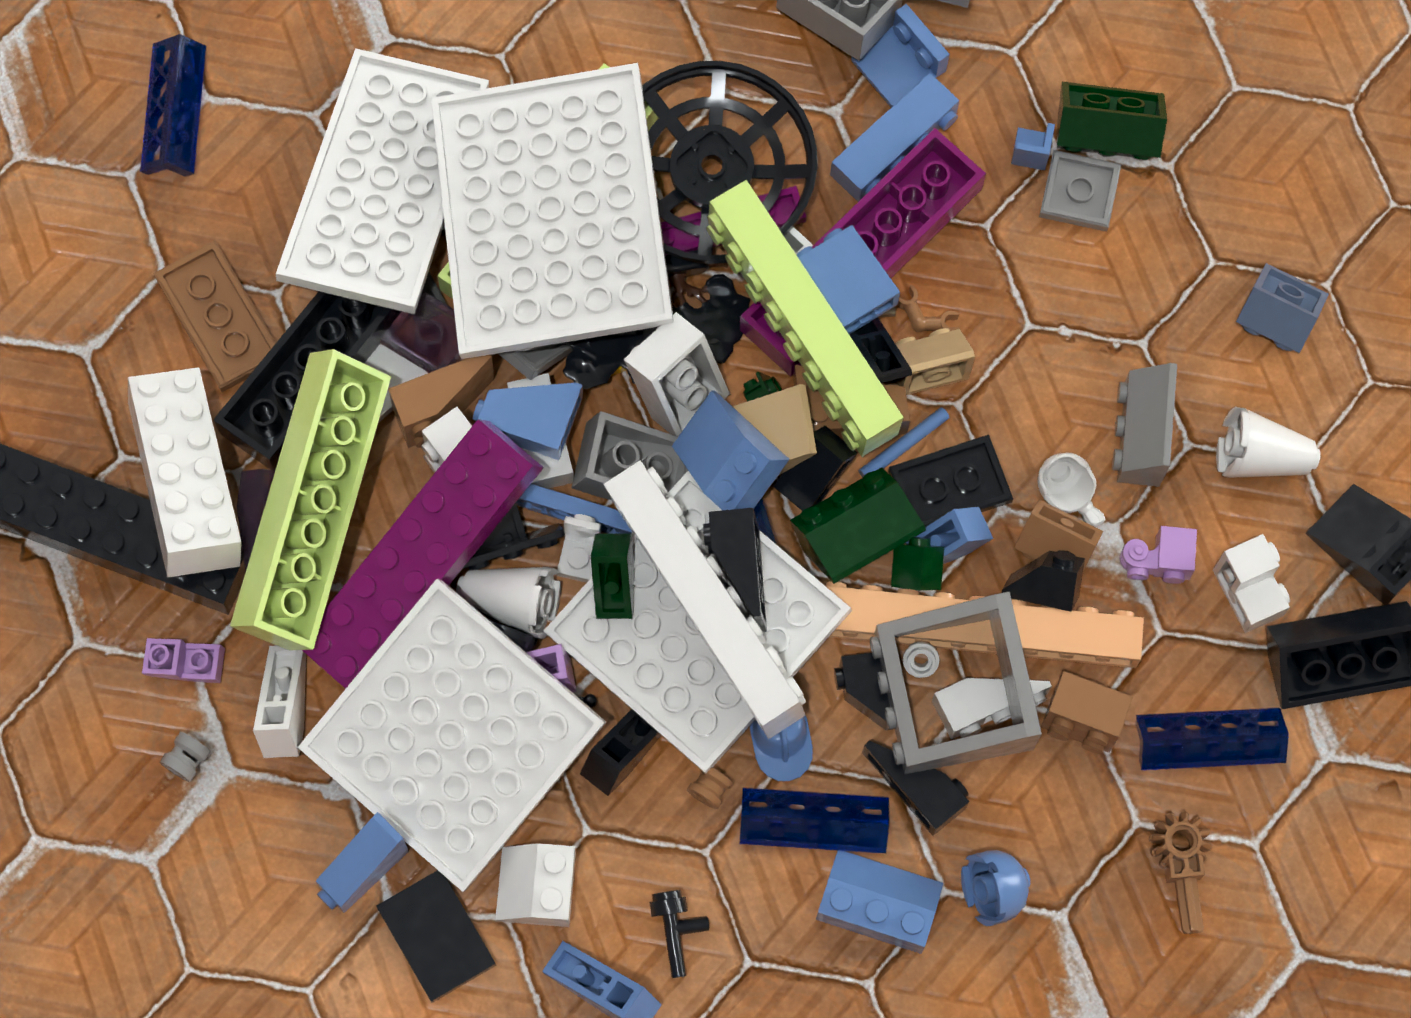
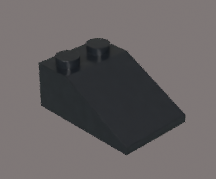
(737, 548)

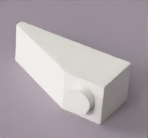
(281, 704)

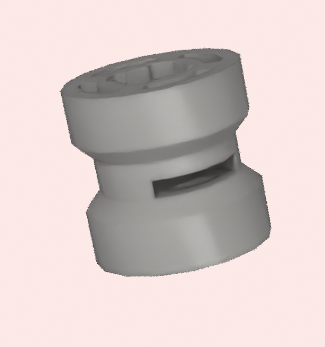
(181, 764)

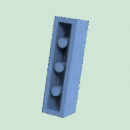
(894, 136)

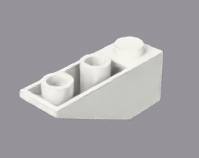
(976, 702)

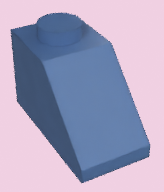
(958, 532)

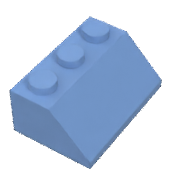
(880, 901)

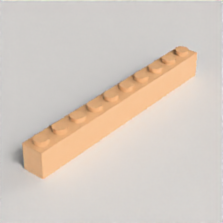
(1043, 630)

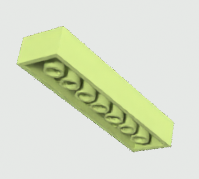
(803, 319)
(311, 501)

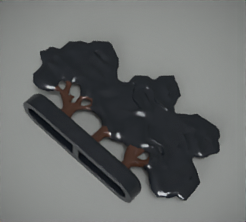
(718, 319)

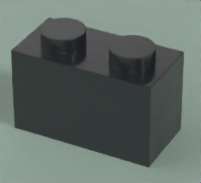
(814, 478)

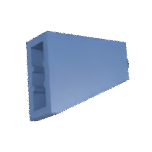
(533, 415)
(361, 864)

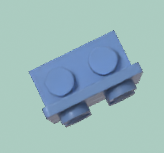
(902, 57)

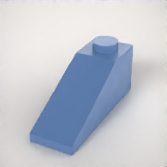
(600, 984)

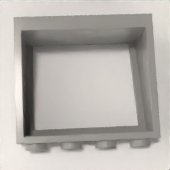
(1000, 742)

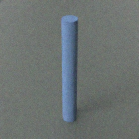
(906, 441)

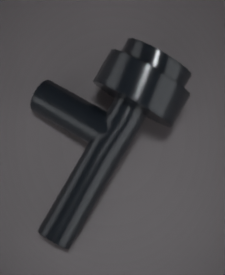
(668, 905)

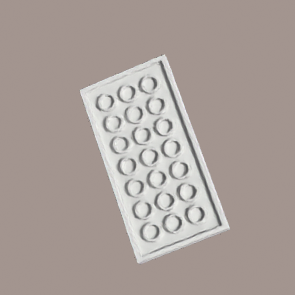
(374, 187)

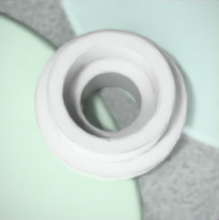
(925, 669)

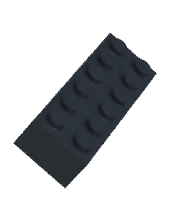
(263, 405)

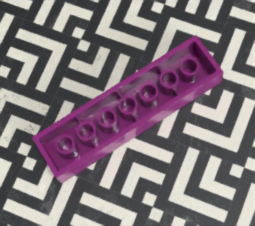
(893, 220)
(424, 544)

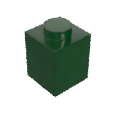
(917, 565)

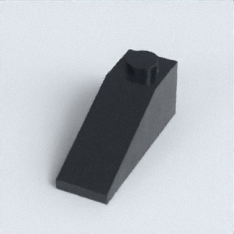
(881, 351)
(619, 752)
(926, 793)

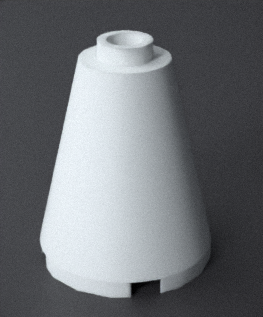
(1263, 448)
(514, 596)

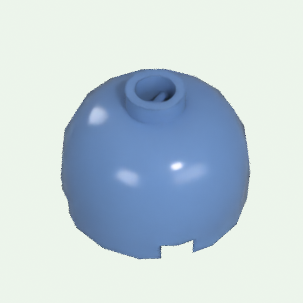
(995, 885)

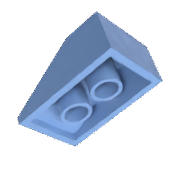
(728, 455)

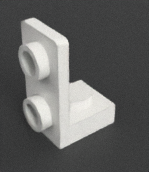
(577, 547)

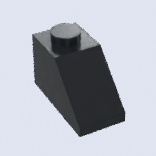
(1048, 580)
(860, 686)

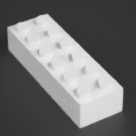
(184, 472)

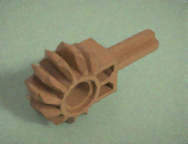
(1183, 866)

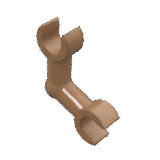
(921, 323)

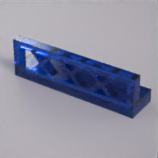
(179, 103)
(1213, 743)
(814, 825)

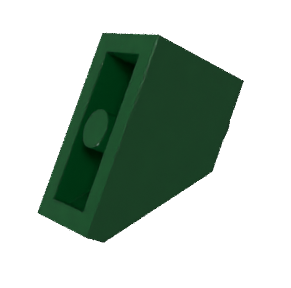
(613, 576)

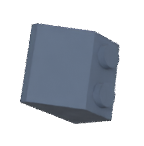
(1282, 308)

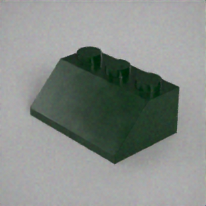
(1111, 120)
(857, 525)

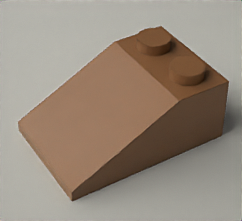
(437, 393)

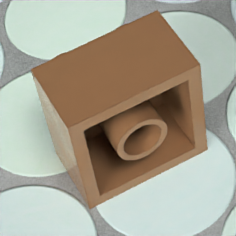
(1086, 713)

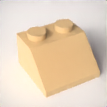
(936, 360)

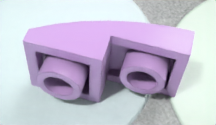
(183, 660)

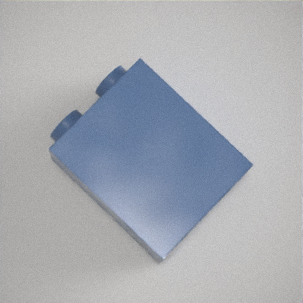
(850, 278)

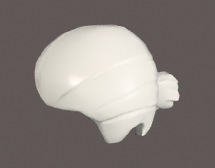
(1069, 485)

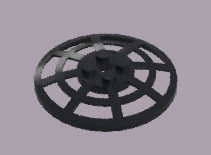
(725, 146)

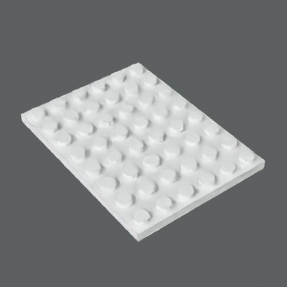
(551, 211)

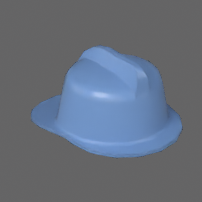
(786, 753)

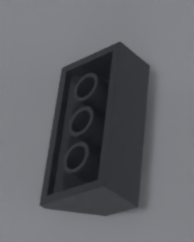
(1341, 655)

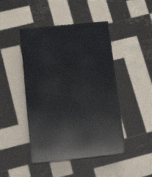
(954, 479)
(436, 935)

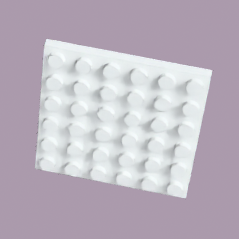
(663, 663)
(451, 734)

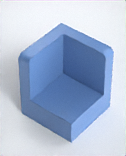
(1032, 147)

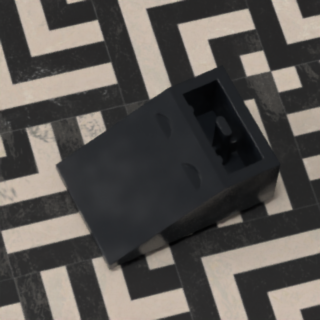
(1367, 541)

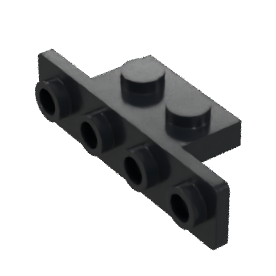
(510, 539)

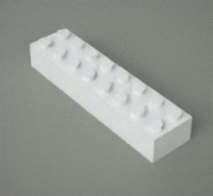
(709, 606)

